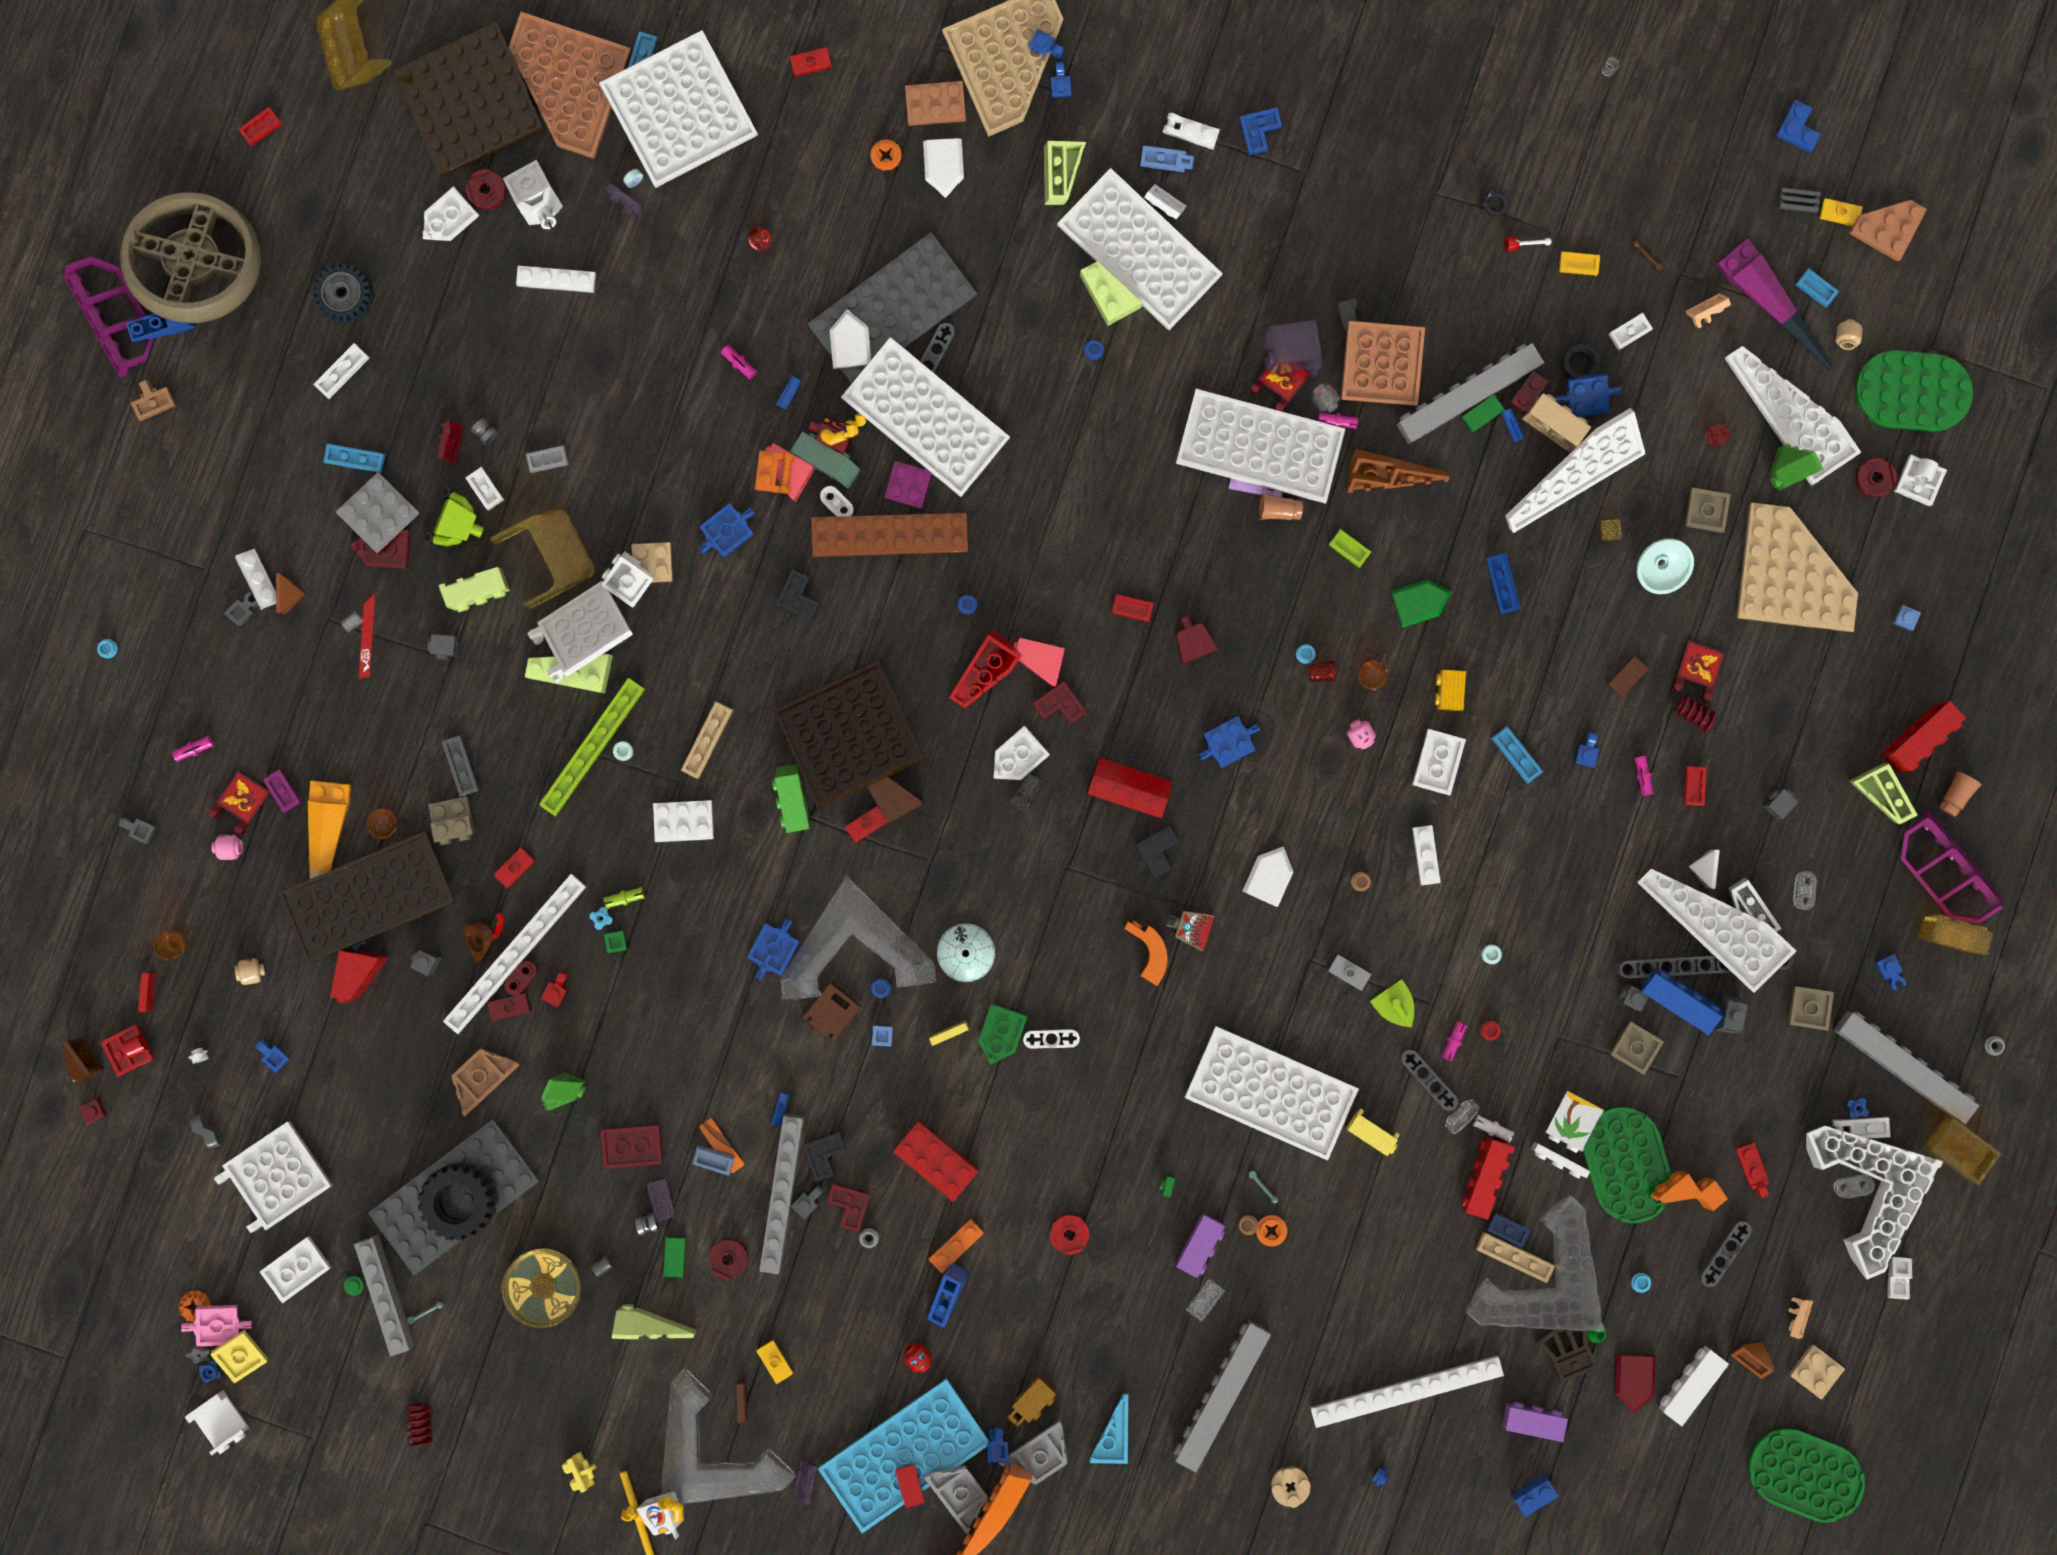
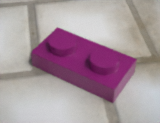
(282, 791)

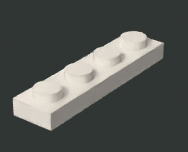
(556, 279)

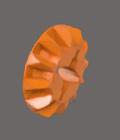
(885, 146)
(1271, 1240)
(198, 1297)

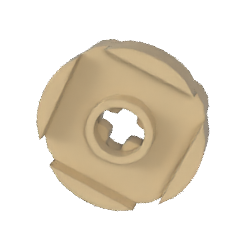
(1288, 1475)

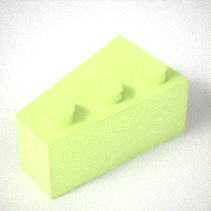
(1060, 167)
(1108, 293)

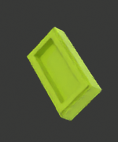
(1349, 548)

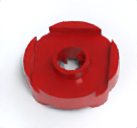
(1063, 1243)

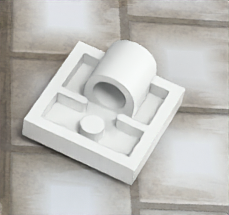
(1920, 480)

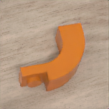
(1157, 959)

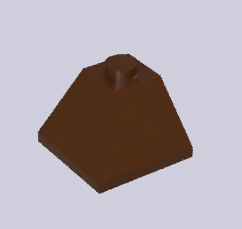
(80, 1061)

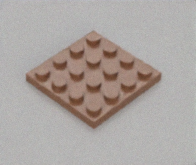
(1382, 363)

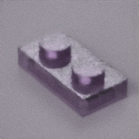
(617, 196)
(661, 1199)
(806, 1482)

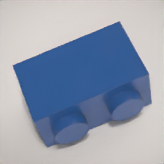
(1534, 1495)

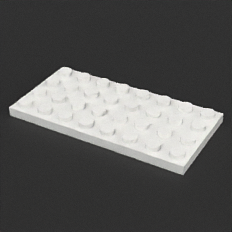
(1140, 249)
(925, 417)
(1260, 446)
(1271, 1093)

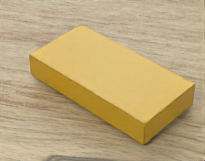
(1579, 263)

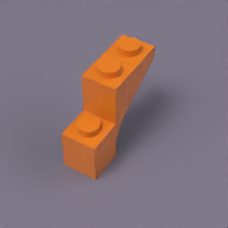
(1682, 1187)

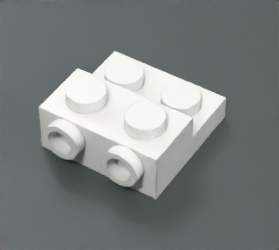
(627, 579)

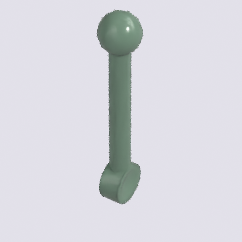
(1252, 1174)
(410, 1320)

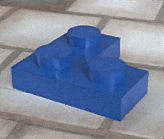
(1255, 125)
(1793, 127)

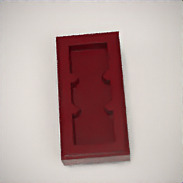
(509, 1007)

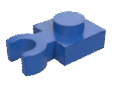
(1890, 969)

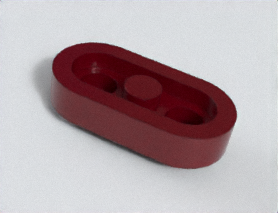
(520, 978)

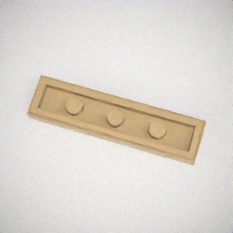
(707, 740)
(1515, 1257)

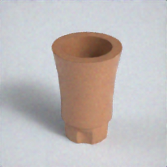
(1279, 508)
(1959, 793)

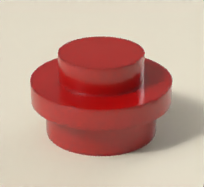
(1490, 1030)

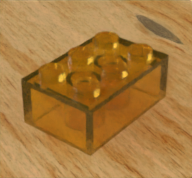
(1955, 934)
(1962, 1150)

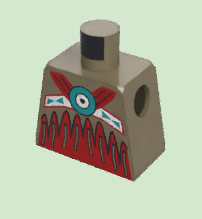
(1192, 928)

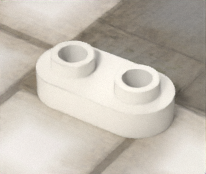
(837, 502)

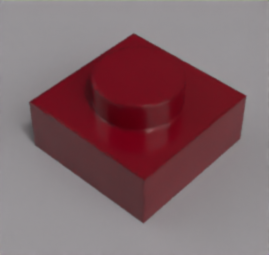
(92, 1111)

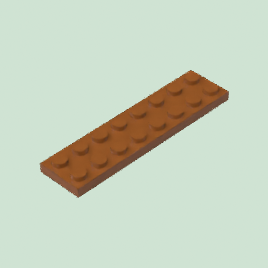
(889, 534)

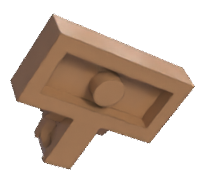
(152, 401)

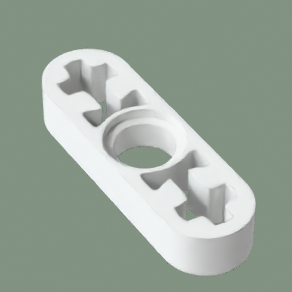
(1056, 1045)

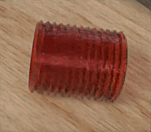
(1322, 671)

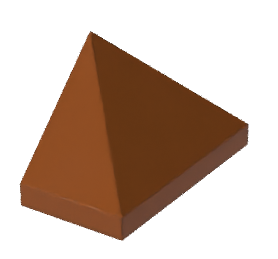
(286, 594)
(1754, 1358)

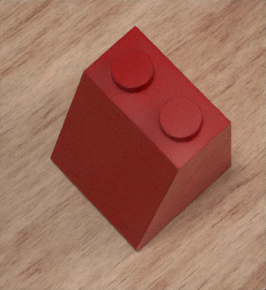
(354, 973)

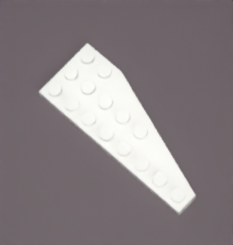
(1793, 414)
(1596, 458)
(1738, 940)

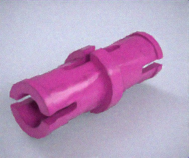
(729, 353)
(1338, 420)
(181, 753)
(1643, 775)
(1454, 1041)

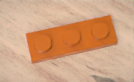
(956, 1245)

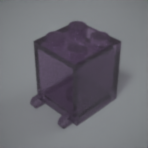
(1293, 348)

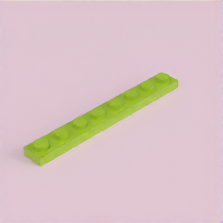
(592, 747)

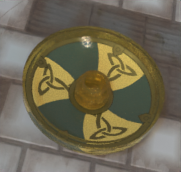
(541, 1288)

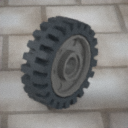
(328, 291)

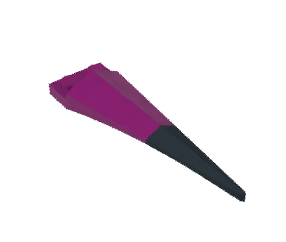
(1754, 277)

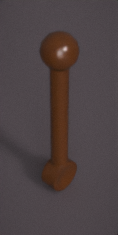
(1658, 266)

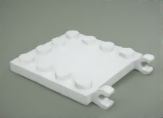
(581, 630)
(276, 1176)

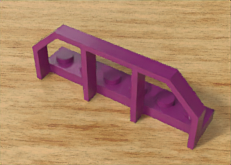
(93, 314)
(1966, 867)

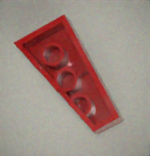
(1486, 1177)

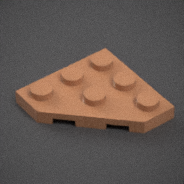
(1889, 228)

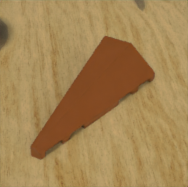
(1375, 470)

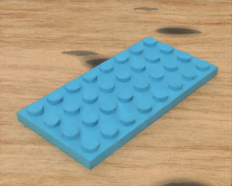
(928, 1432)

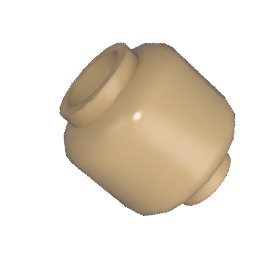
(1849, 334)
(249, 971)

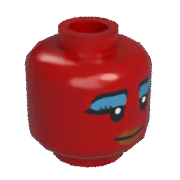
(917, 1357)

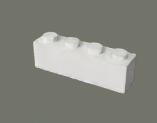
(1693, 1385)

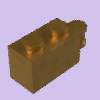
(1032, 1401)

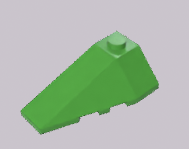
(1793, 466)
(562, 1090)

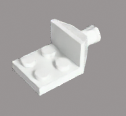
(533, 195)

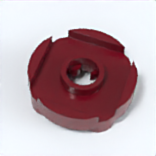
(482, 200)
(1884, 485)
(732, 1269)

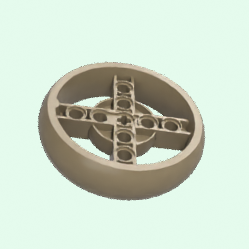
(206, 209)

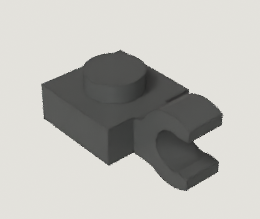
(139, 830)
(806, 1202)

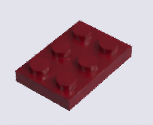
(631, 1146)

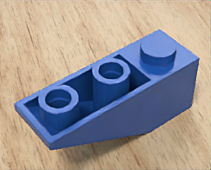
(155, 326)

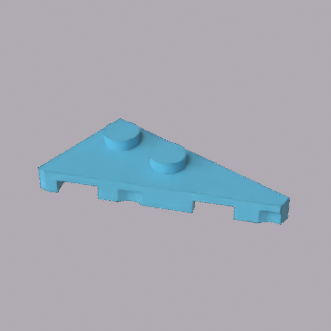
(1114, 1441)

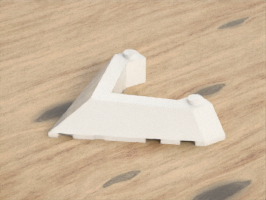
(1903, 1183)

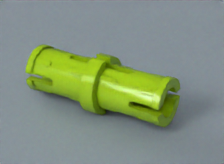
(624, 897)

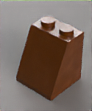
(893, 799)

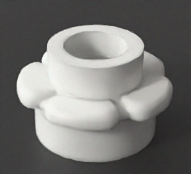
(198, 1055)

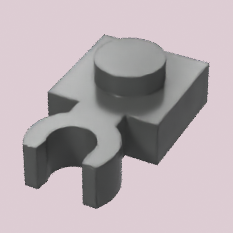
(240, 612)

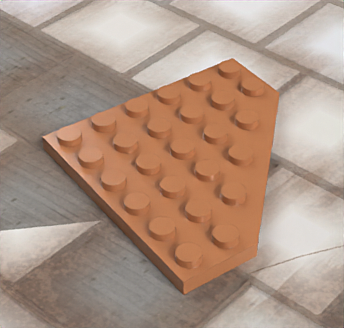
(564, 79)

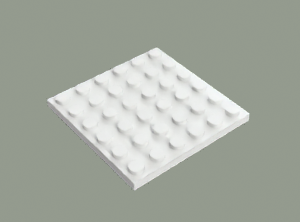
(678, 109)

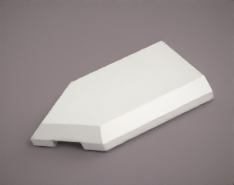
(943, 164)
(448, 217)
(850, 342)
(1018, 756)
(1269, 876)

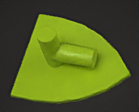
(1396, 1004)

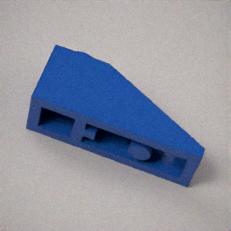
(948, 1294)

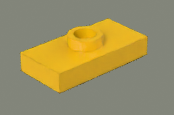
(1839, 212)
(775, 1361)

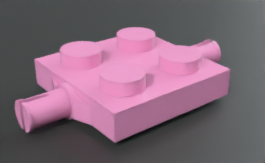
(216, 1324)

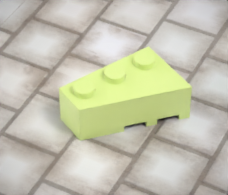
(475, 589)
(1886, 792)

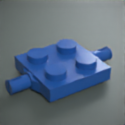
(1588, 395)
(726, 530)
(1229, 741)
(773, 949)

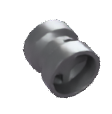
(484, 431)
(646, 1223)

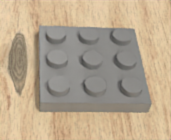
(377, 512)

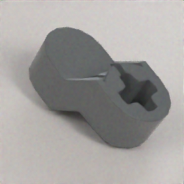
(201, 1127)

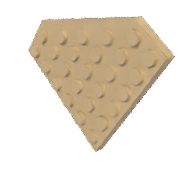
(997, 61)
(1790, 575)

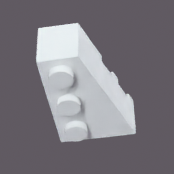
(1748, 901)

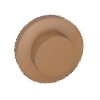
(1360, 881)
(1248, 1225)

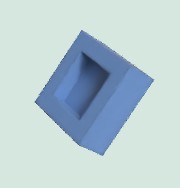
(1906, 618)
(882, 1035)

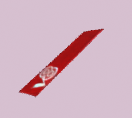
(366, 637)

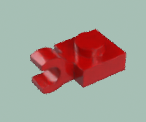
(555, 991)

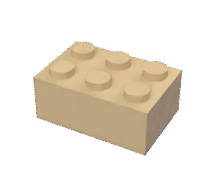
(1557, 422)

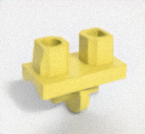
(581, 1471)

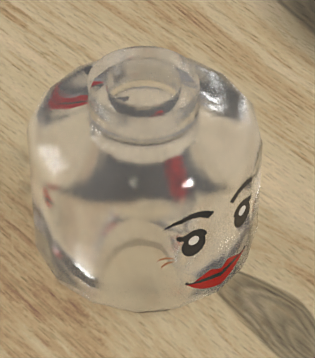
(1325, 398)

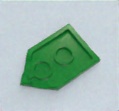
(1419, 602)
(1001, 1032)

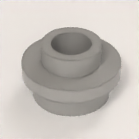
(2000, 1045)
(868, 1244)

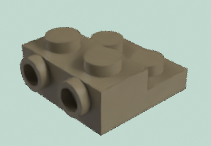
(451, 820)

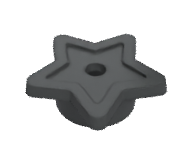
(198, 1354)

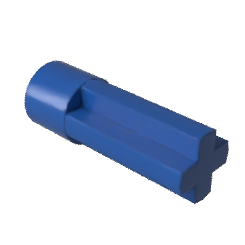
(788, 392)
(1513, 425)
(782, 1102)

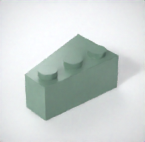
(825, 459)

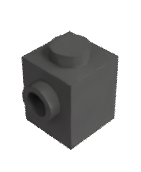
(443, 646)
(1780, 803)
(425, 962)
(1632, 997)

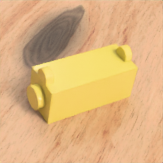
(1372, 1134)

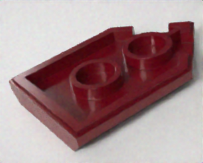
(393, 555)
(1635, 1379)

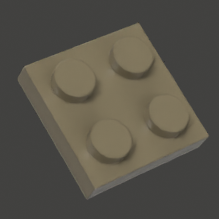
(1707, 510)
(1810, 1008)
(1636, 1047)

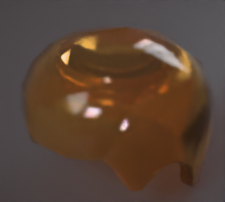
(1373, 675)
(381, 823)
(170, 944)

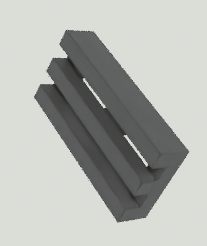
(1815, 201)

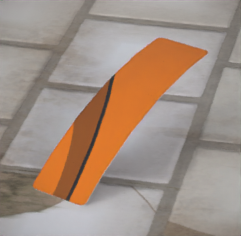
(719, 1142)

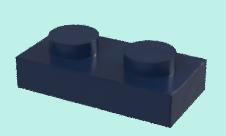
(1508, 1229)

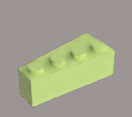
(589, 677)

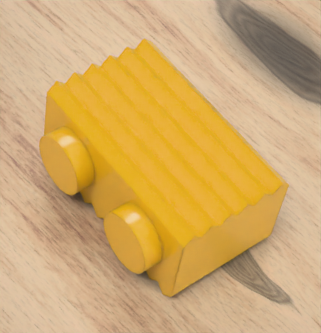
(1451, 690)

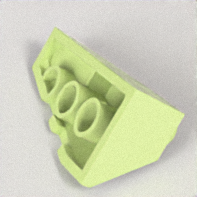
(636, 1322)

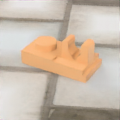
(1710, 306)
(1798, 1325)

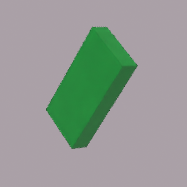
(1483, 413)
(674, 1256)

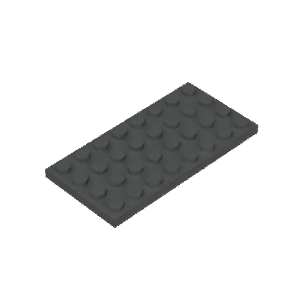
(901, 299)
(399, 1213)

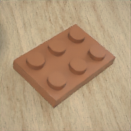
(935, 103)

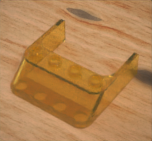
(345, 48)
(559, 547)

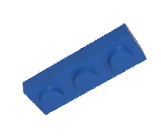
(1503, 583)

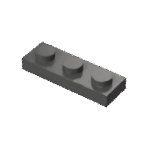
(460, 765)

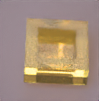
(1610, 530)

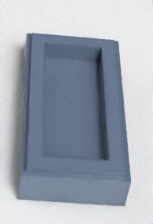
(713, 1160)

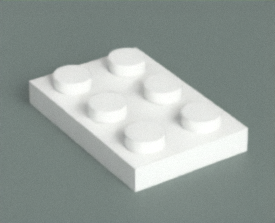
(1438, 762)
(683, 821)
(295, 1269)

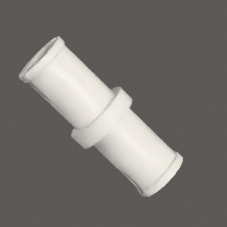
(1493, 1128)

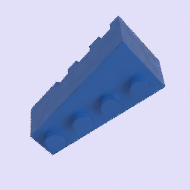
(1682, 1001)

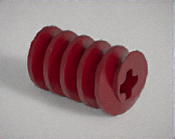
(1695, 713)
(420, 1424)

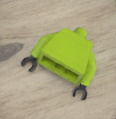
(454, 521)

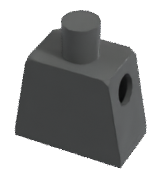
(1733, 1014)

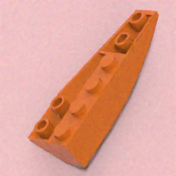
(997, 1510)

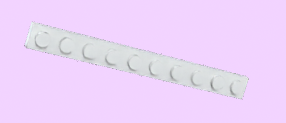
(514, 954)
(1406, 1391)

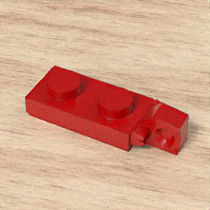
(1753, 1168)

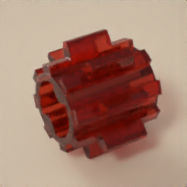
(760, 238)
(1717, 435)

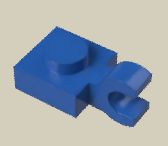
(1043, 43)
(1060, 84)
(1586, 753)
(274, 1057)
(997, 1448)

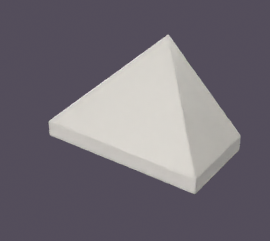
(1706, 868)

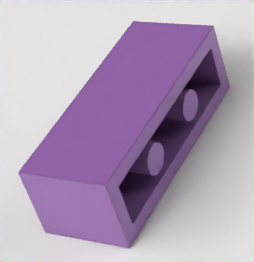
(1200, 1245)
(1535, 1421)

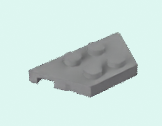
(1042, 1453)
(959, 1493)

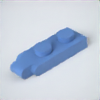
(1166, 159)

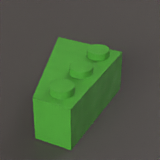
(791, 798)

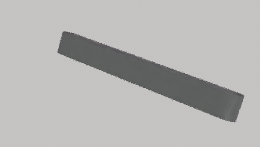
(1674, 966)

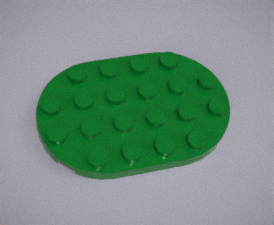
(1913, 391)
(1626, 1164)
(1806, 1475)

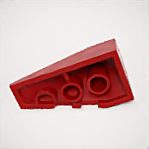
(991, 663)

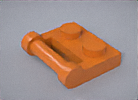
(768, 470)

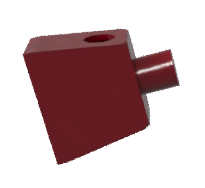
(1193, 641)

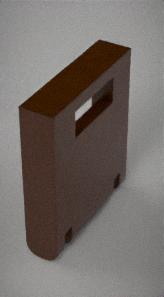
(829, 1015)

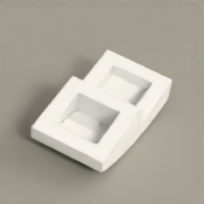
(1898, 1278)

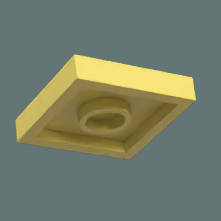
(949, 1032)
(239, 1356)

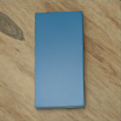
(1817, 287)

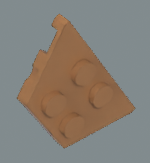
(480, 1077)

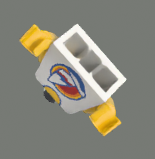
(659, 1514)

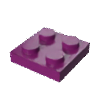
(908, 485)

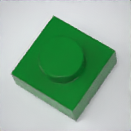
(615, 941)
(1167, 1185)

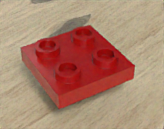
(127, 1050)

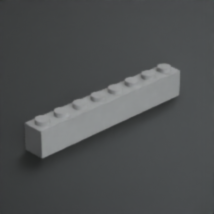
(1470, 393)
(1905, 1067)
(782, 1193)
(1222, 1395)

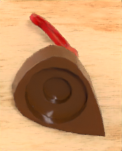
(480, 936)

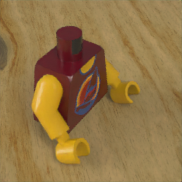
(837, 433)

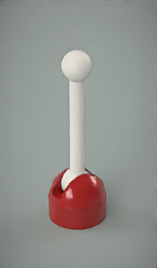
(1512, 243)

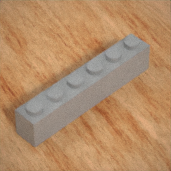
(384, 1295)

